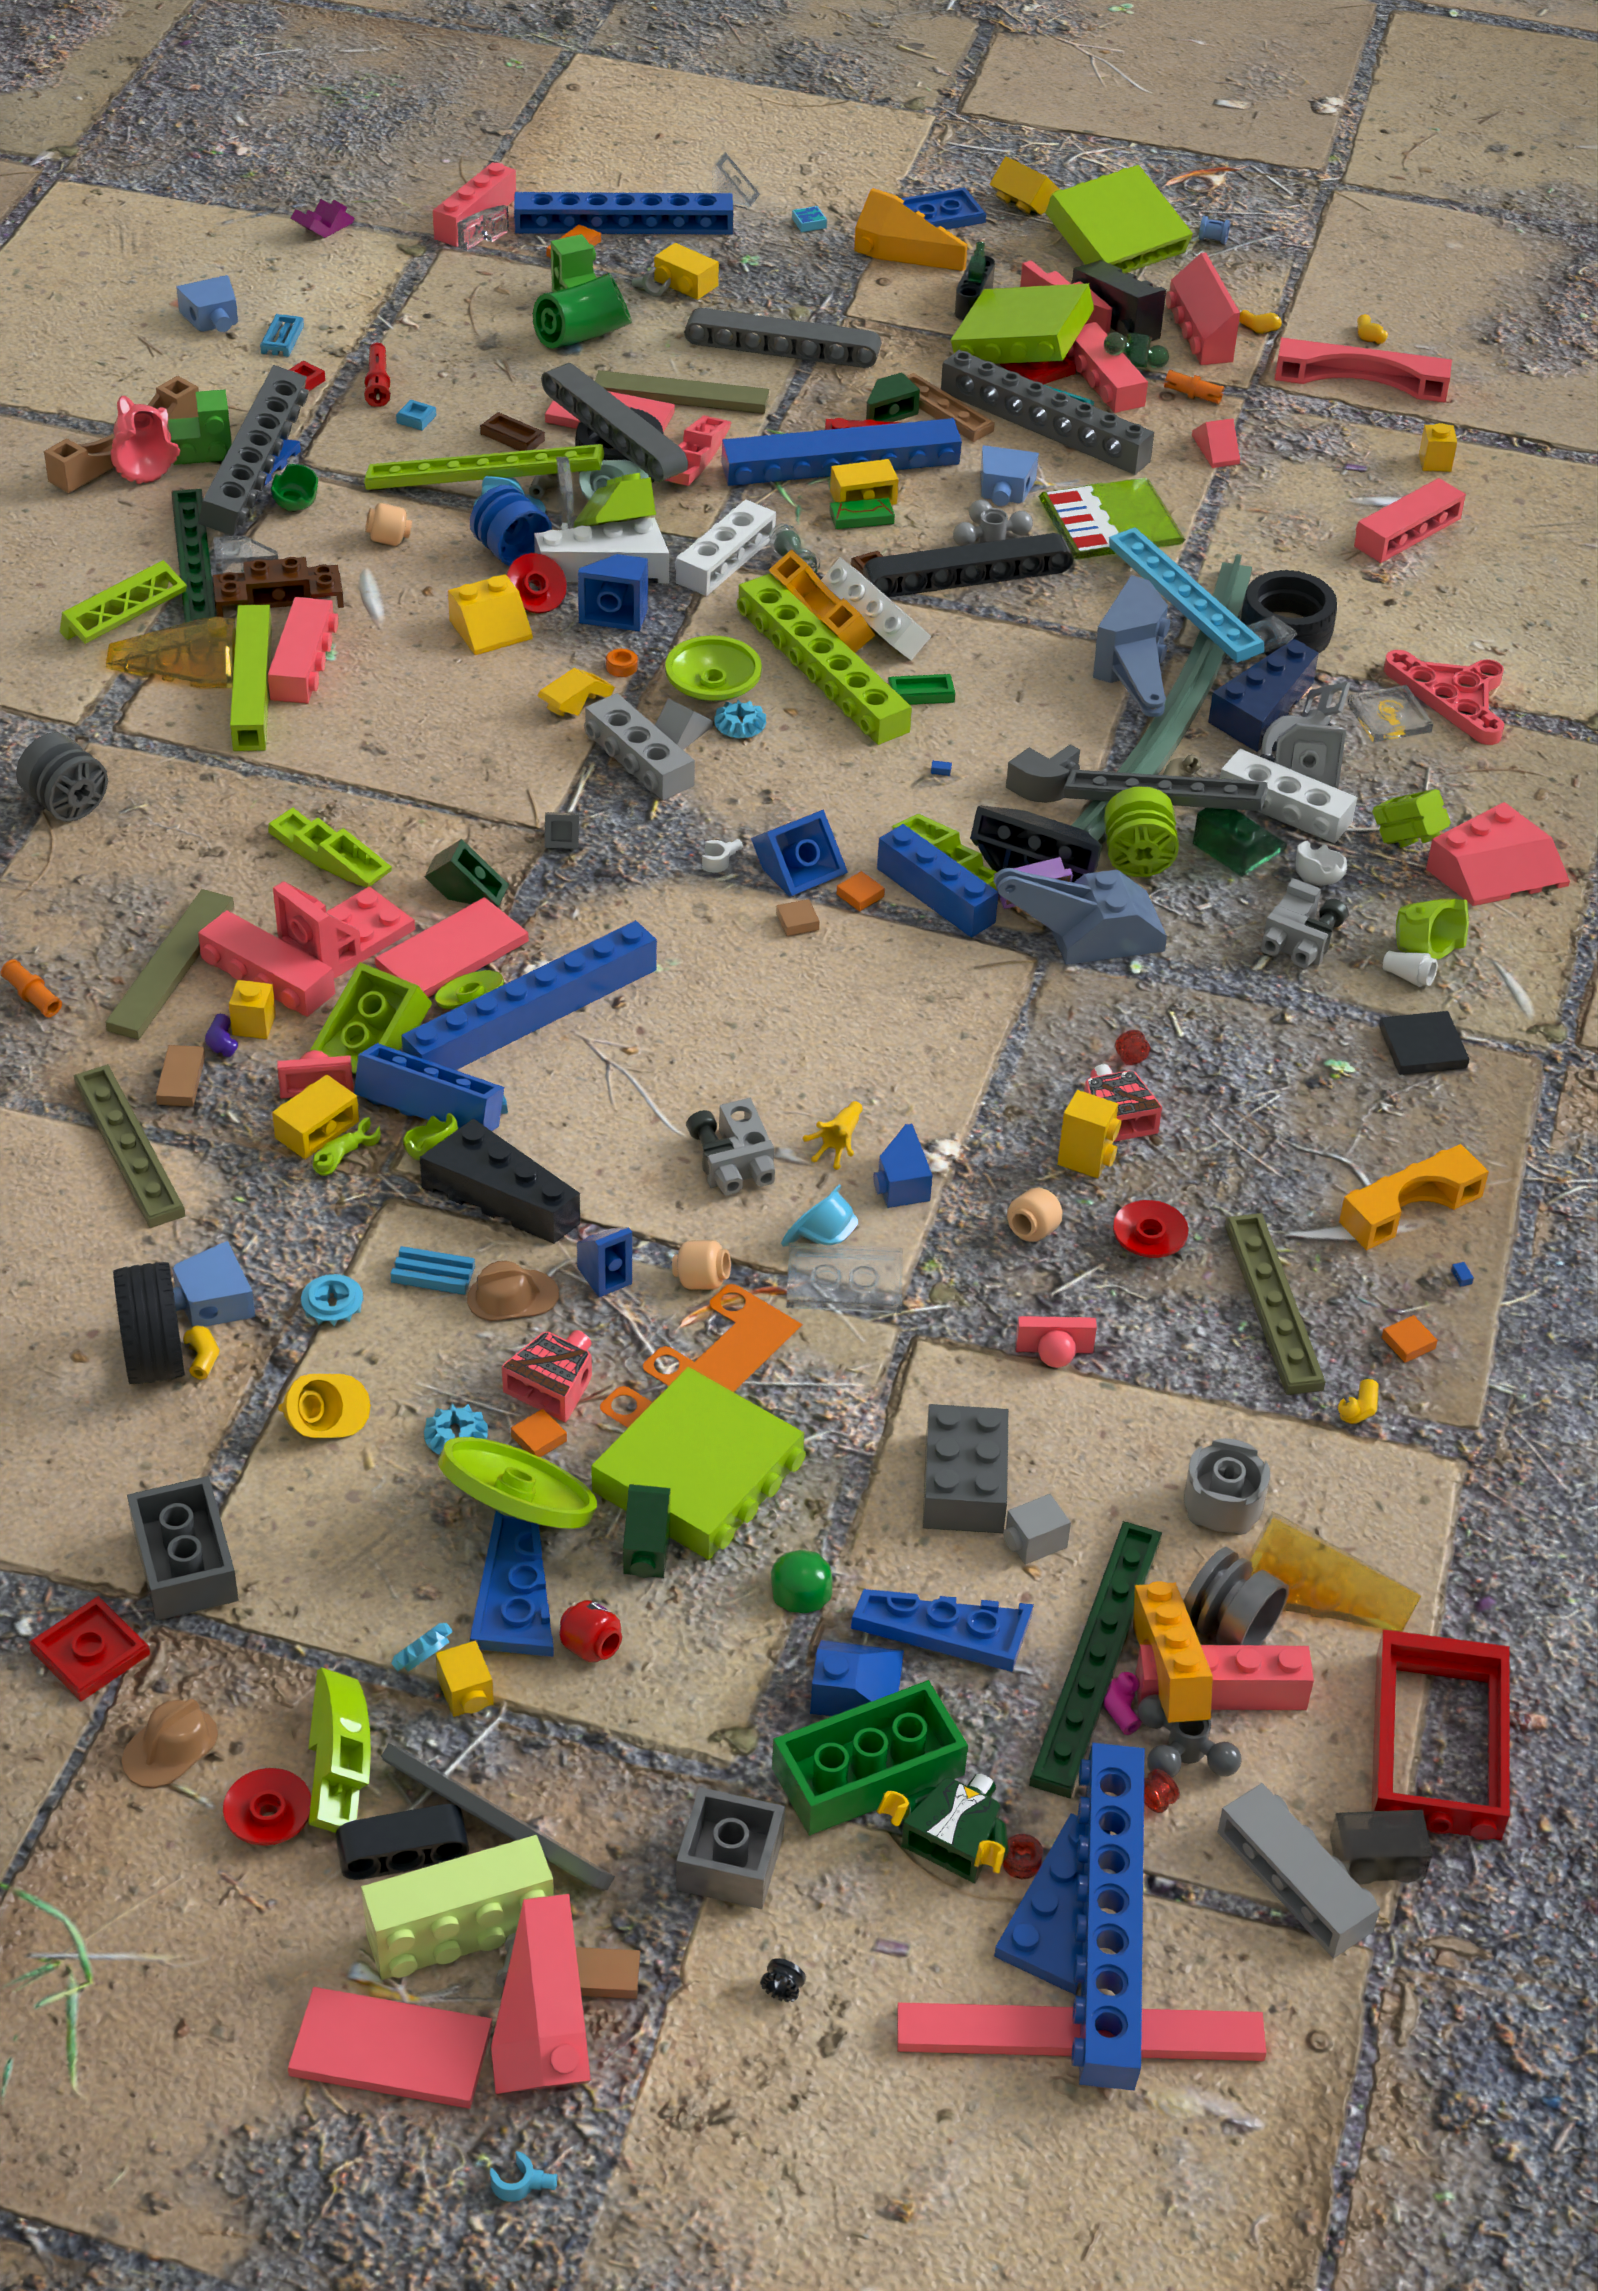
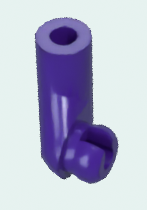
(218, 1038)

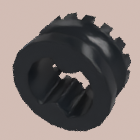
(783, 1979)

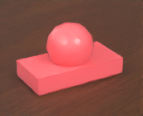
(312, 1066)
(1056, 1337)

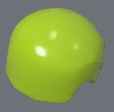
(423, 1138)

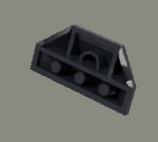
(1023, 838)

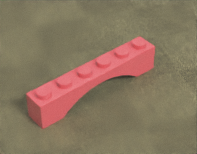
(1415, 374)

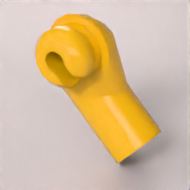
(1260, 323)
(1370, 331)
(206, 1350)
(1364, 1406)

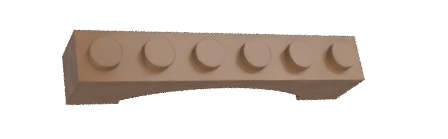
(75, 464)

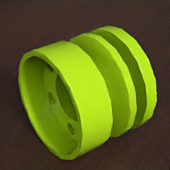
(1141, 831)

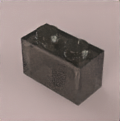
(1382, 1845)

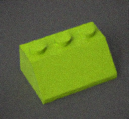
(620, 501)

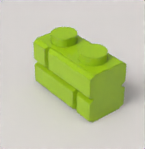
(1412, 817)

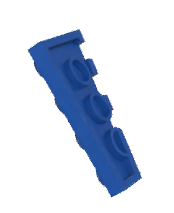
(1043, 1926)

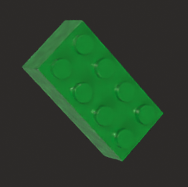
(855, 1757)

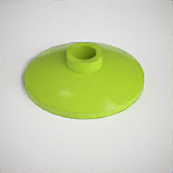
(467, 988)

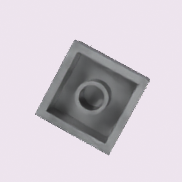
(730, 1848)

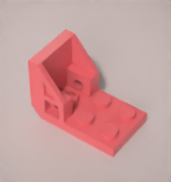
(345, 932)

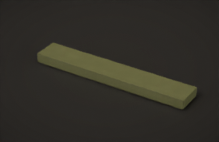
(686, 391)
(166, 967)
(129, 1146)
(1274, 1304)

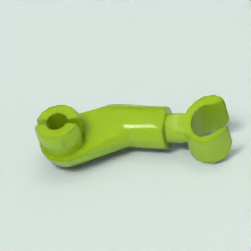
(331, 1154)

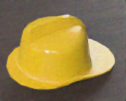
(326, 1405)

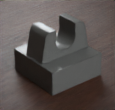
(561, 830)

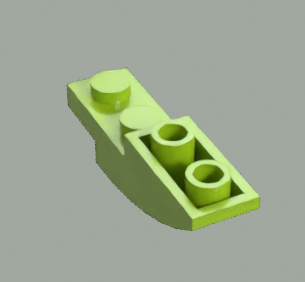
(342, 1749)

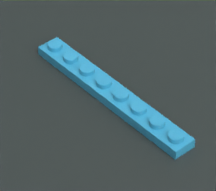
(1187, 595)

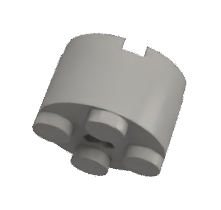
(1226, 1486)

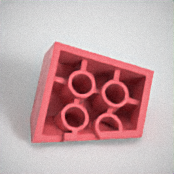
(1496, 857)

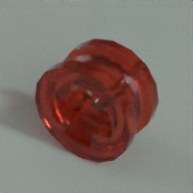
(1132, 1047)
(1160, 1791)
(1023, 1868)

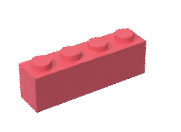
(487, 189)
(1109, 375)
(1409, 520)
(302, 650)
(258, 956)
(1245, 1676)

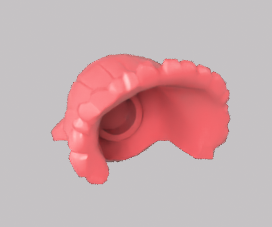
(142, 442)

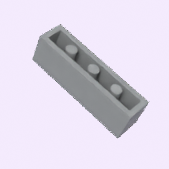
(1298, 1870)

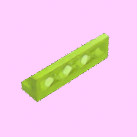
(118, 598)

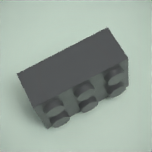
(966, 1468)
(182, 1548)

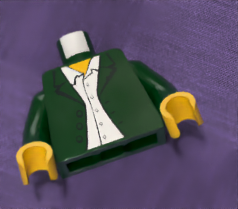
(952, 1825)

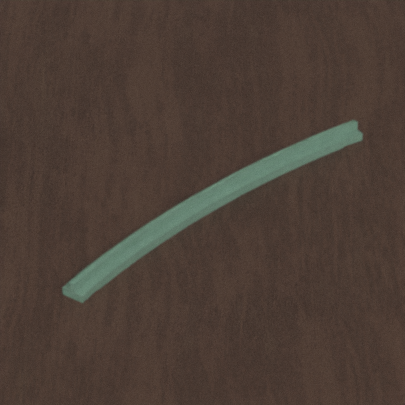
(1183, 700)

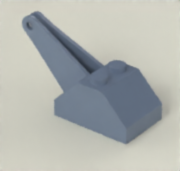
(1133, 644)
(1090, 919)

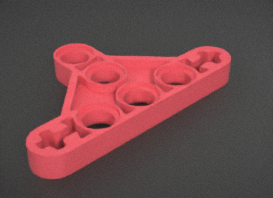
(1446, 681)

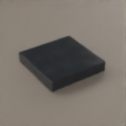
(1424, 1042)

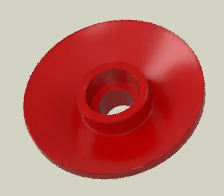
(543, 573)
(1150, 1228)
(266, 1792)

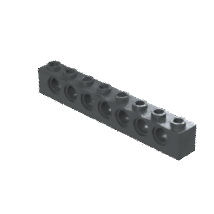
(1047, 412)
(254, 451)

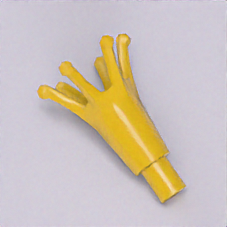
(837, 1133)

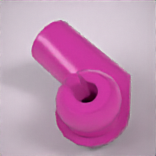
(1119, 1701)

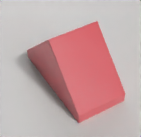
(1218, 442)

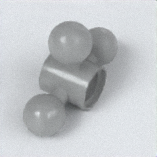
(992, 523)

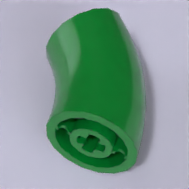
(580, 313)

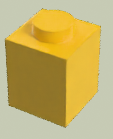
(1438, 447)
(252, 1009)
(464, 1679)

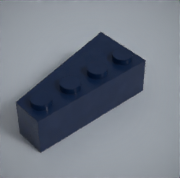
(1263, 693)

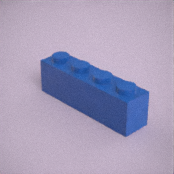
(937, 880)
(426, 1088)

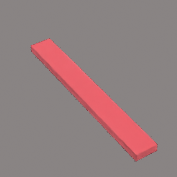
(1052, 2031)

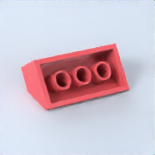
(1204, 311)

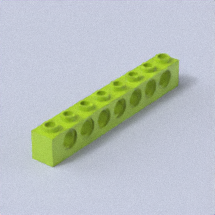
(824, 659)

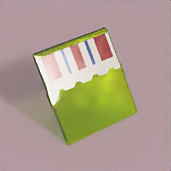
(1096, 511)

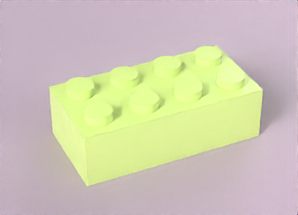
(452, 1906)

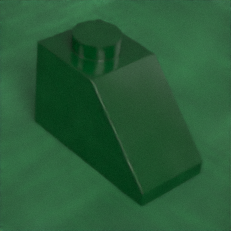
(893, 399)
(465, 876)
(646, 1531)

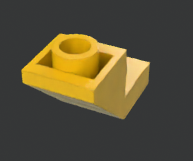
(571, 691)

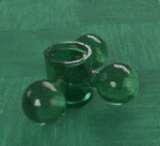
(1136, 349)

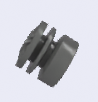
(62, 776)

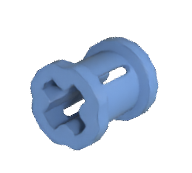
(1214, 229)

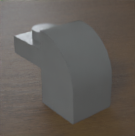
(1039, 777)

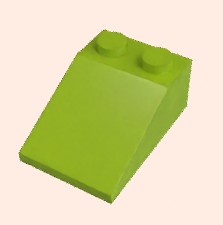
(371, 1011)

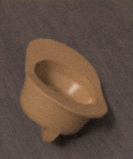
(511, 1292)
(169, 1744)

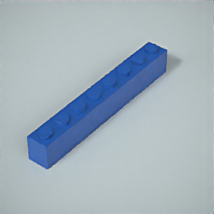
(814, 452)
(535, 999)

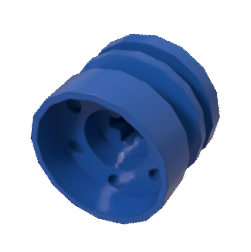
(507, 523)

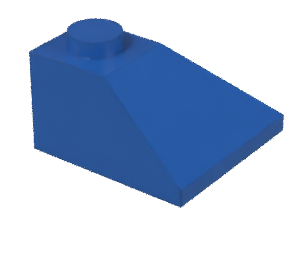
(800, 853)
(852, 1676)

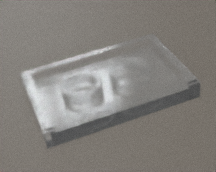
(845, 1278)

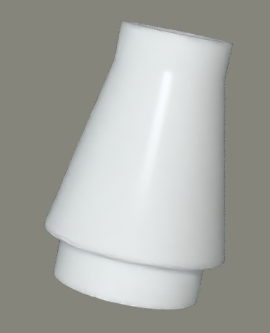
(1412, 967)

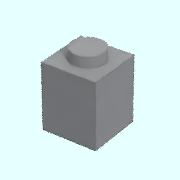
(1037, 1529)

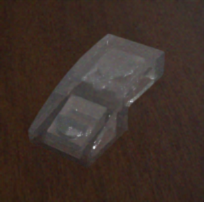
(485, 225)

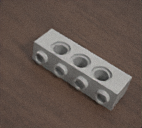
(639, 746)

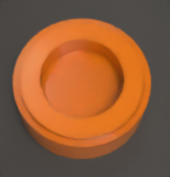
(621, 662)

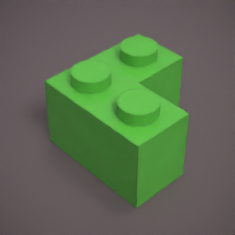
(571, 262)
(205, 436)

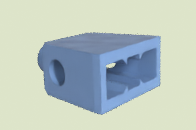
(208, 304)
(1007, 474)
(212, 1287)

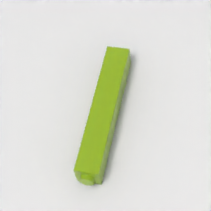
(250, 678)

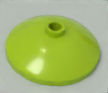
(713, 668)

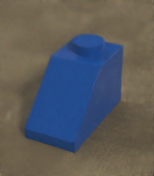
(903, 1171)
(606, 1260)

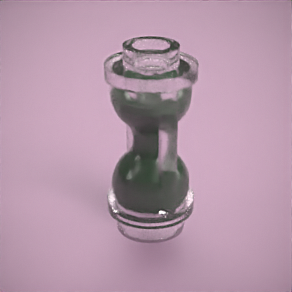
(786, 537)

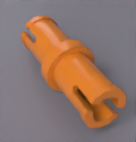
(1194, 386)
(31, 988)

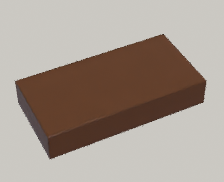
(512, 432)

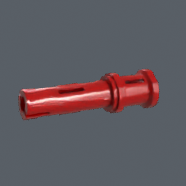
(377, 379)

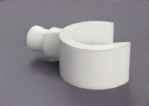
(722, 852)

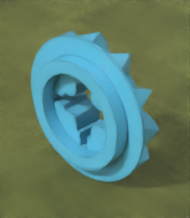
(728, 723)
(317, 1292)
(439, 1430)
(422, 1648)

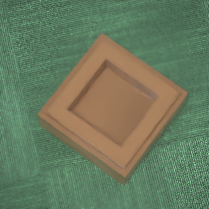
(797, 917)

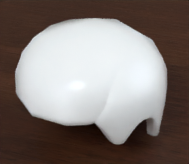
(1320, 865)

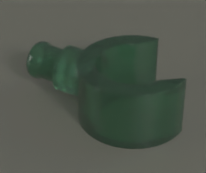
(977, 263)

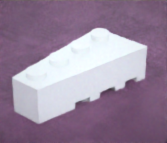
(589, 544)

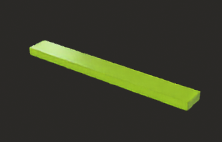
(479, 466)

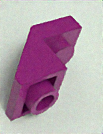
(325, 219)

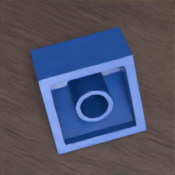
(614, 592)

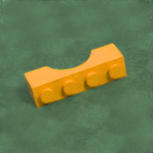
(814, 594)
(1447, 1178)
(1180, 1662)

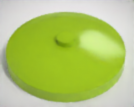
(517, 1483)

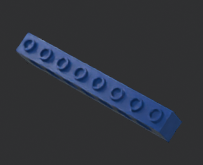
(624, 212)
(1101, 2059)

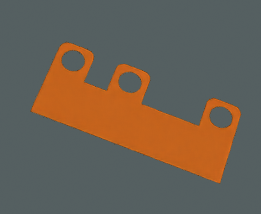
(730, 1360)

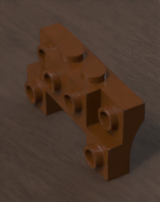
(277, 583)

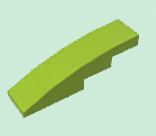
(949, 843)
(330, 850)

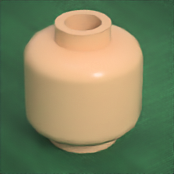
(388, 524)
(1034, 1214)
(701, 1264)

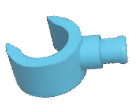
(533, 2179)

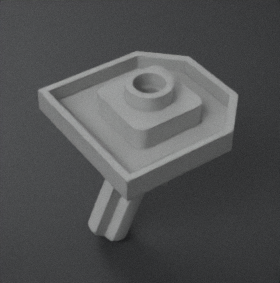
(1313, 751)

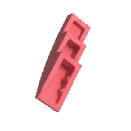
(1034, 276)
(700, 444)

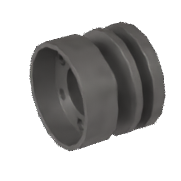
(1234, 1601)

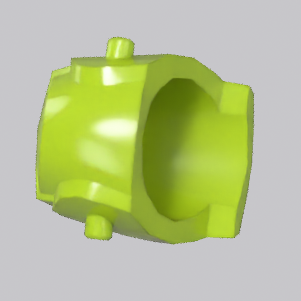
(1432, 927)

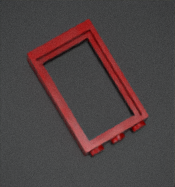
(1455, 1660)

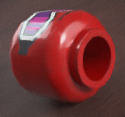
(590, 1631)

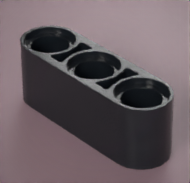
(969, 291)
(401, 1841)

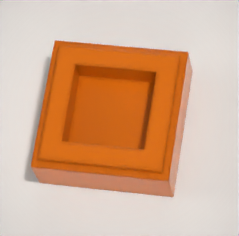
(860, 891)
(1409, 1338)
(539, 1433)

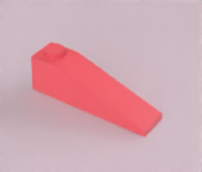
(541, 2015)

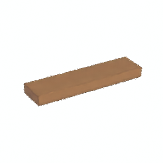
(944, 406)

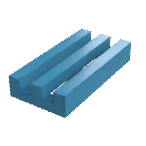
(287, 336)
(434, 1266)

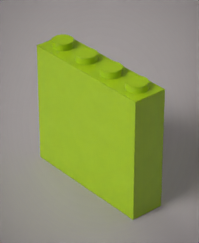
(1119, 220)
(1024, 323)
(711, 1452)

